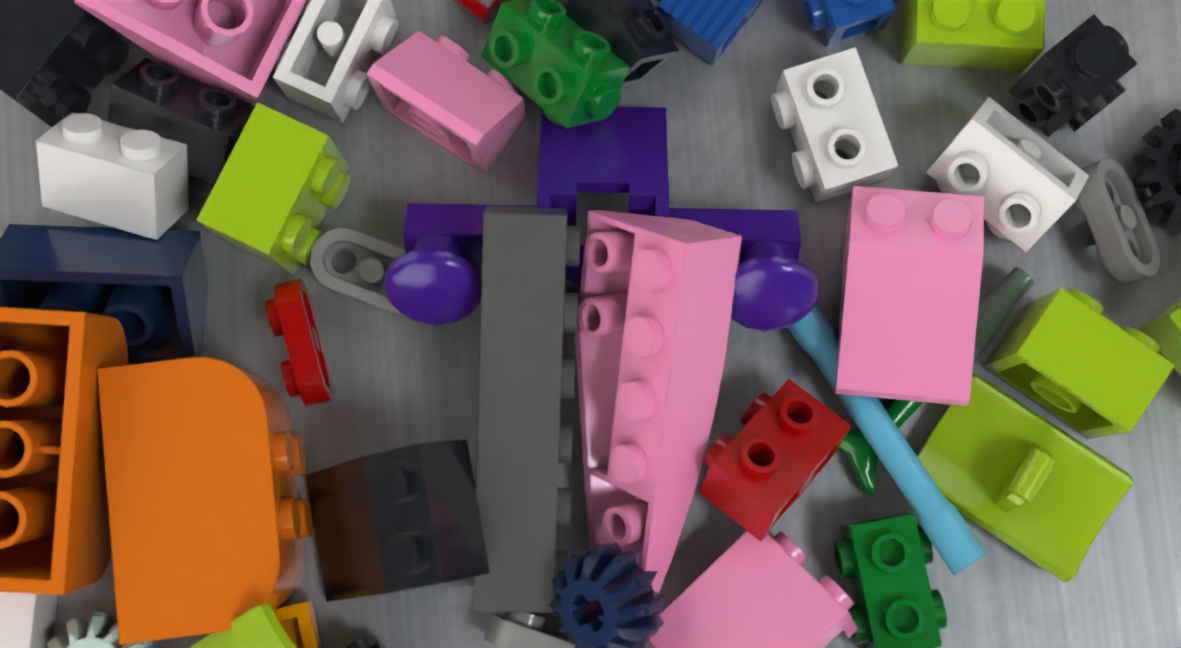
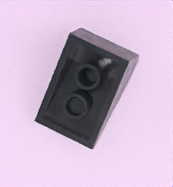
(397, 520)

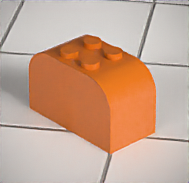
(53, 448)
(199, 496)

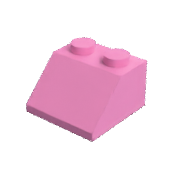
(448, 98)

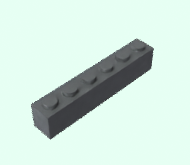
(520, 403)

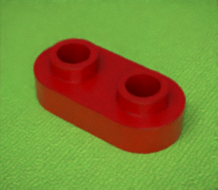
(307, 369)

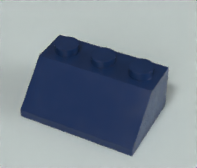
(143, 282)

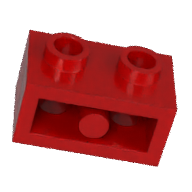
(772, 457)

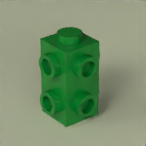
(555, 61)
(890, 583)

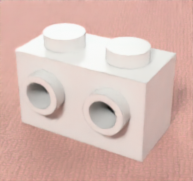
(332, 53)
(833, 125)
(1015, 170)

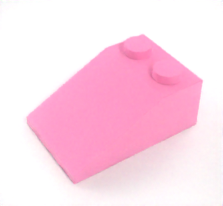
(209, 40)
(910, 295)

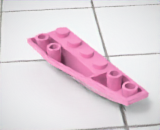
(649, 372)

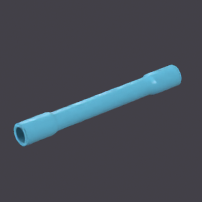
(936, 514)

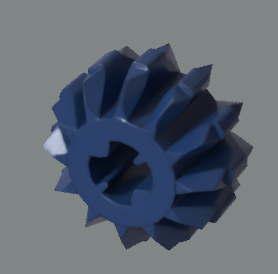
(607, 599)

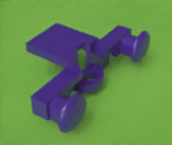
(624, 153)

